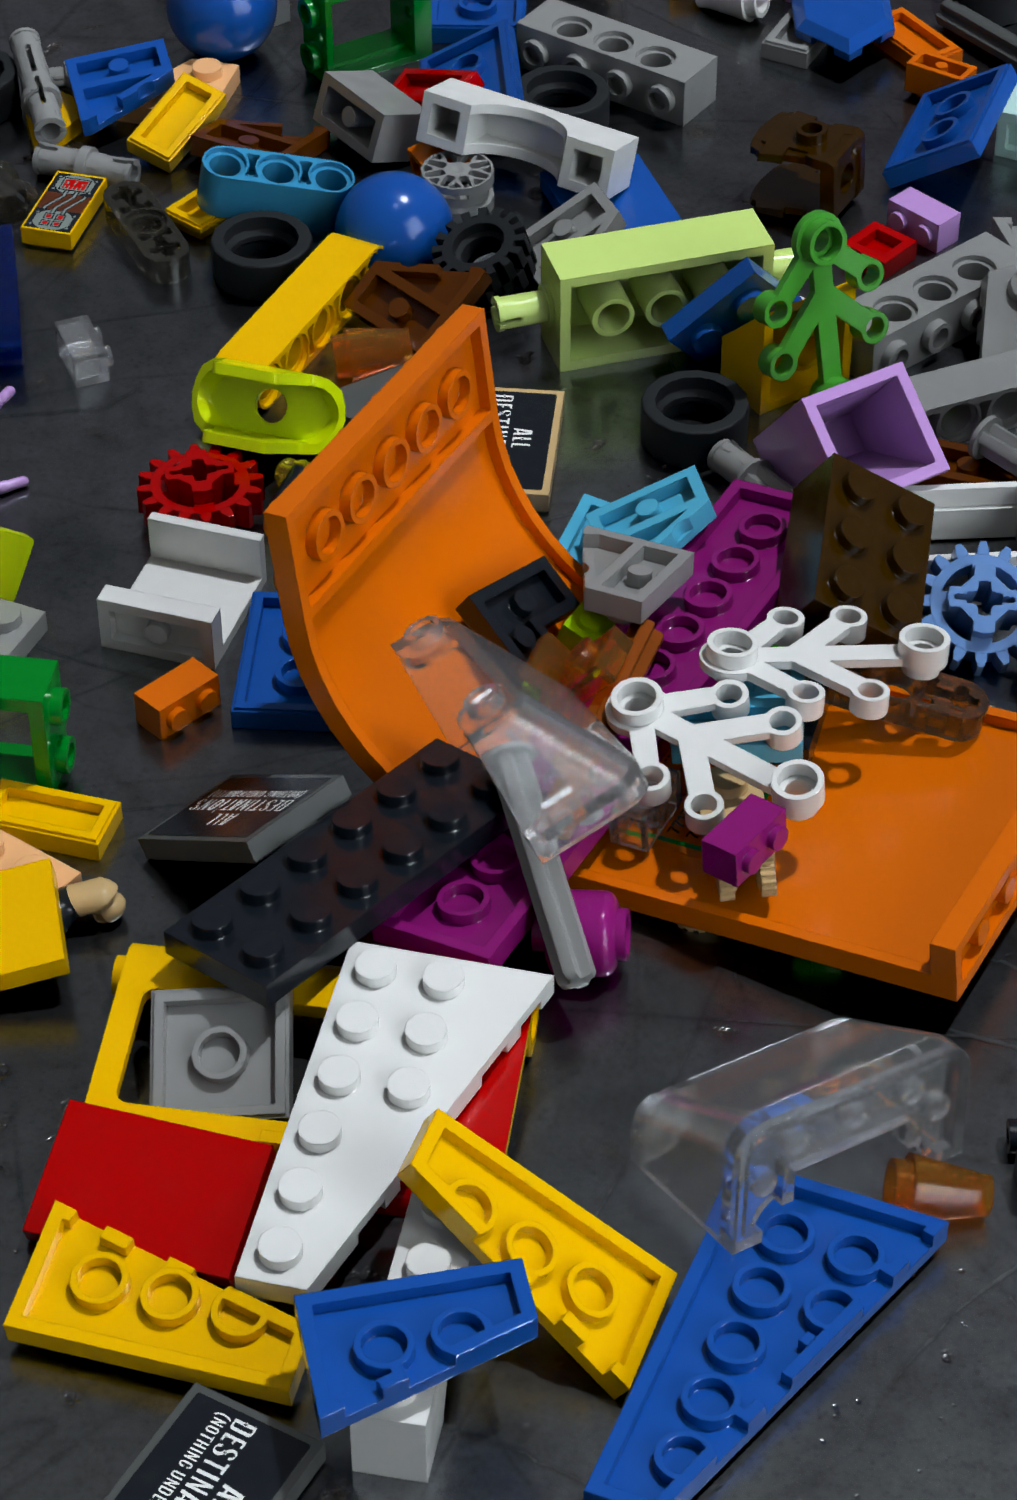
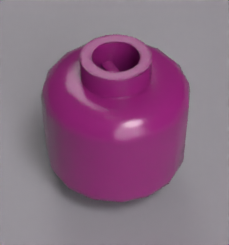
(604, 926)

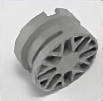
(461, 184)

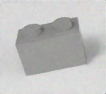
(368, 114)

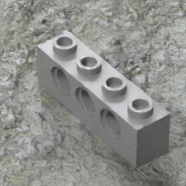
(637, 65)
(930, 305)

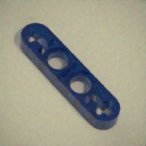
(10, 324)

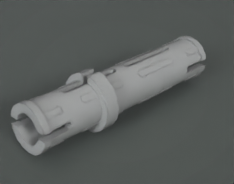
(47, 115)

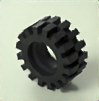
(485, 235)

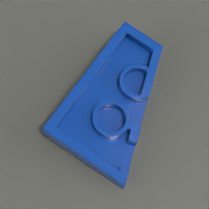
(408, 1334)

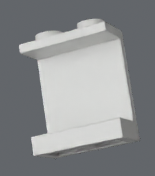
(187, 593)

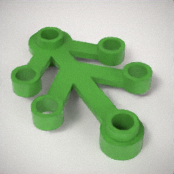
(816, 246)

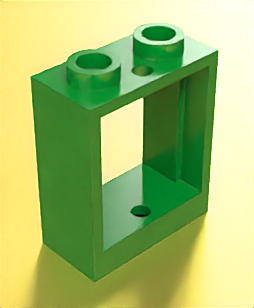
(403, 43)
(36, 689)

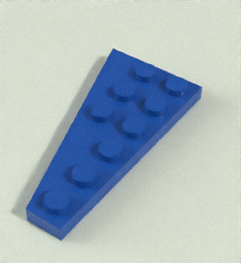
(754, 1333)

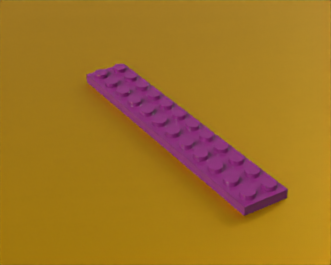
(738, 561)

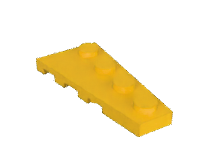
(585, 1278)
(125, 1307)

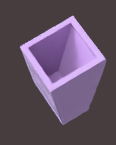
(865, 420)

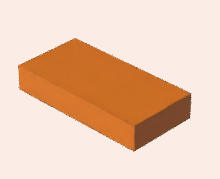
(912, 36)

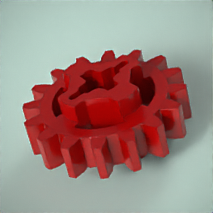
(203, 487)

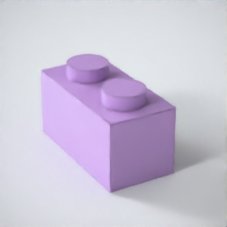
(923, 219)

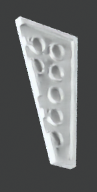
(391, 1050)

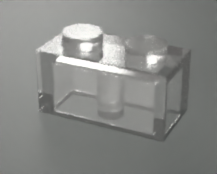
(83, 351)
(643, 824)

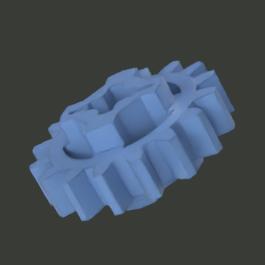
(956, 609)

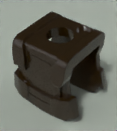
(812, 147)

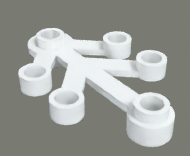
(749, 657)
(644, 711)

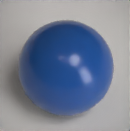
(221, 27)
(397, 213)

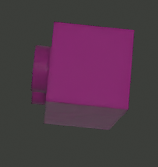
(744, 840)

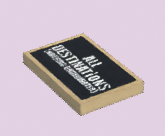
(531, 435)

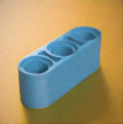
(256, 180)

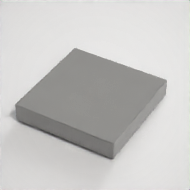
(221, 1053)

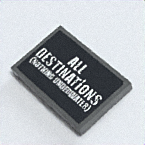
(245, 818)
(221, 1453)

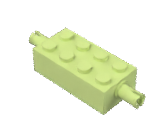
(615, 289)

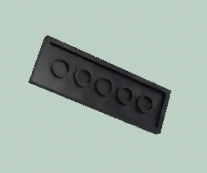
(342, 875)

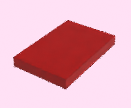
(157, 1182)

